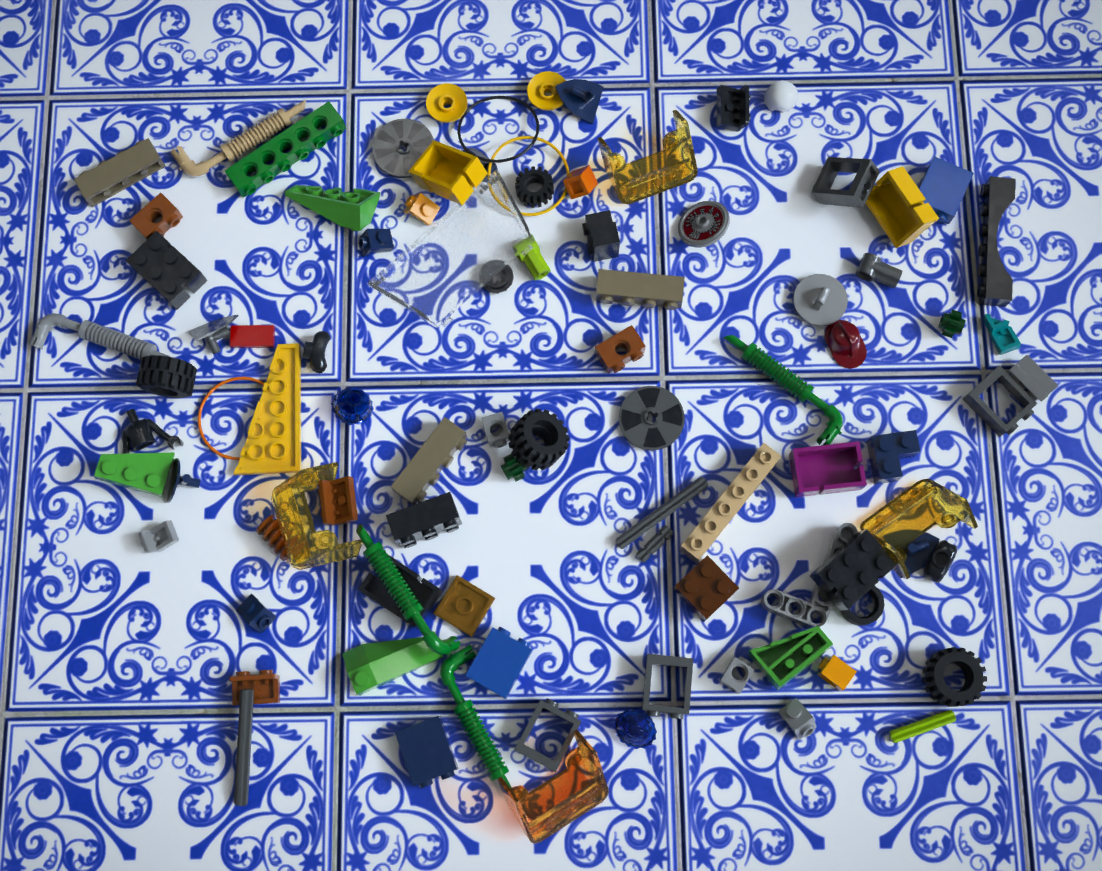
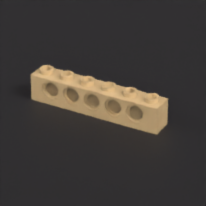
(730, 503)

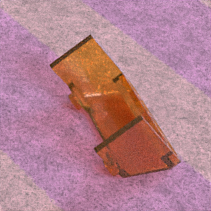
(562, 796)

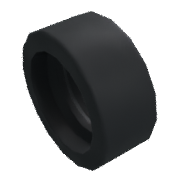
(876, 613)

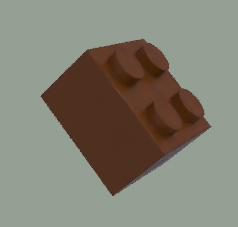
(705, 588)

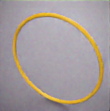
(551, 145)

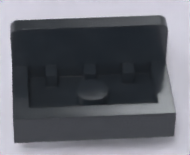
(733, 107)

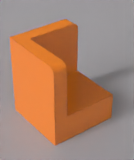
(580, 182)

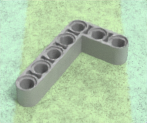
(814, 603)

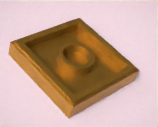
(464, 605)

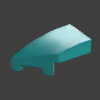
(1001, 334)

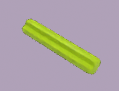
(922, 726)

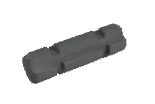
(654, 544)

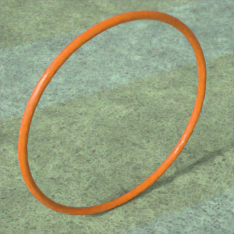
(201, 407)

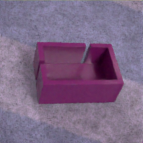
(827, 469)

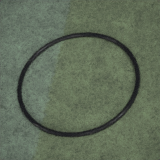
(499, 160)

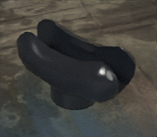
(316, 351)
(940, 560)

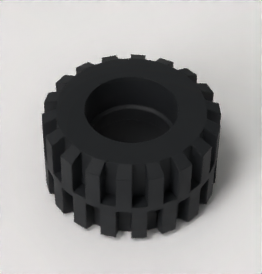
(166, 376)
(548, 429)
(972, 671)

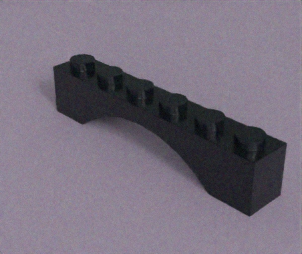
(995, 282)

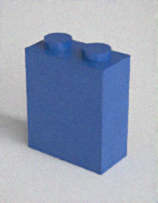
(944, 188)
(500, 662)

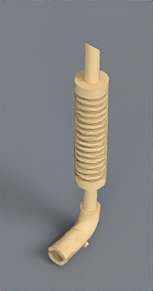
(241, 143)

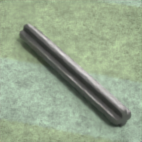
(661, 512)
(244, 747)

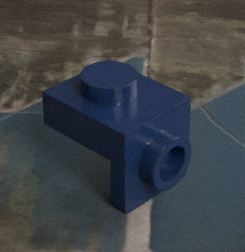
(375, 241)
(256, 613)

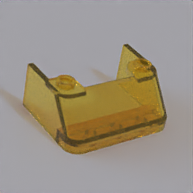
(655, 172)
(913, 514)
(301, 541)

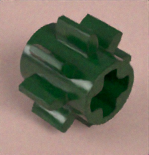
(951, 323)
(513, 468)

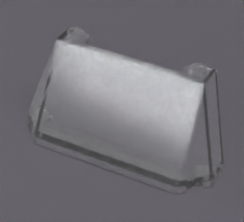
(457, 254)

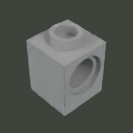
(492, 421)
(727, 678)

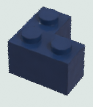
(887, 450)

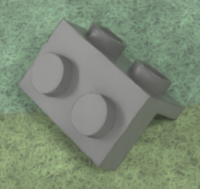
(1033, 377)

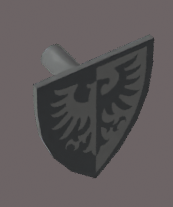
(213, 331)

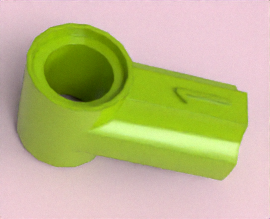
(535, 262)

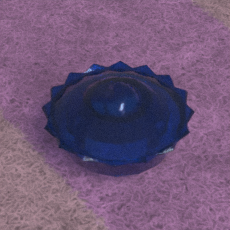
(352, 406)
(635, 728)

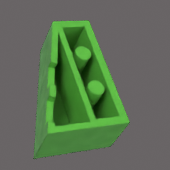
(136, 471)
(790, 656)

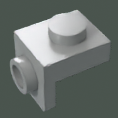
(159, 537)
(798, 719)

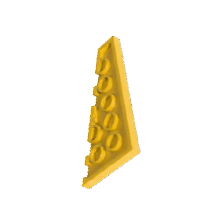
(275, 429)

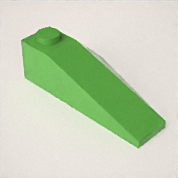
(346, 209)
(385, 661)

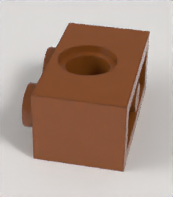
(156, 208)
(624, 339)

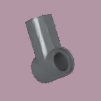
(873, 268)

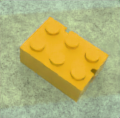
(448, 172)
(900, 207)

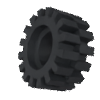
(531, 177)

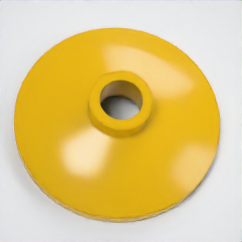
(541, 84)
(443, 95)

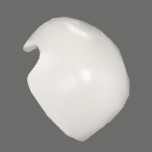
(781, 96)

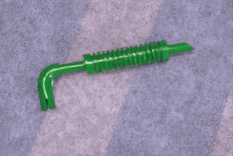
(792, 383)
(401, 593)
(470, 719)

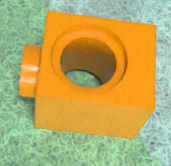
(836, 672)

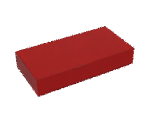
(252, 336)

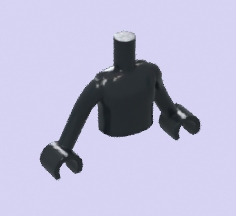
(141, 435)

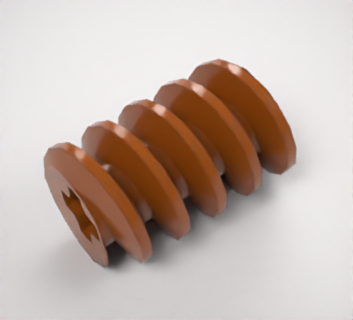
(270, 532)

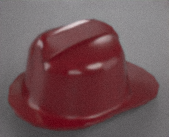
(845, 344)

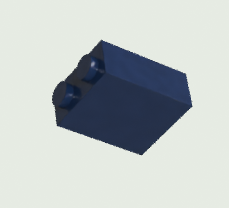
(427, 752)

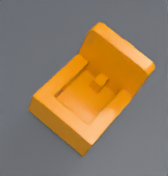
(421, 208)

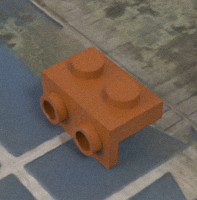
(338, 501)
(265, 686)

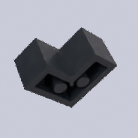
(601, 236)

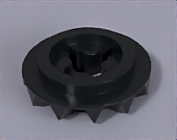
(501, 286)

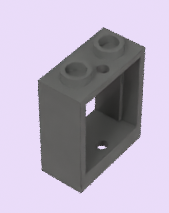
(857, 194)
(987, 414)
(668, 661)
(537, 756)

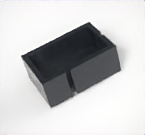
(166, 270)
(424, 520)
(853, 570)
(425, 592)

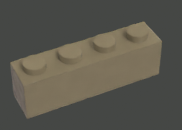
(119, 172)
(640, 288)
(429, 461)

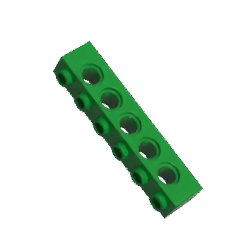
(288, 139)

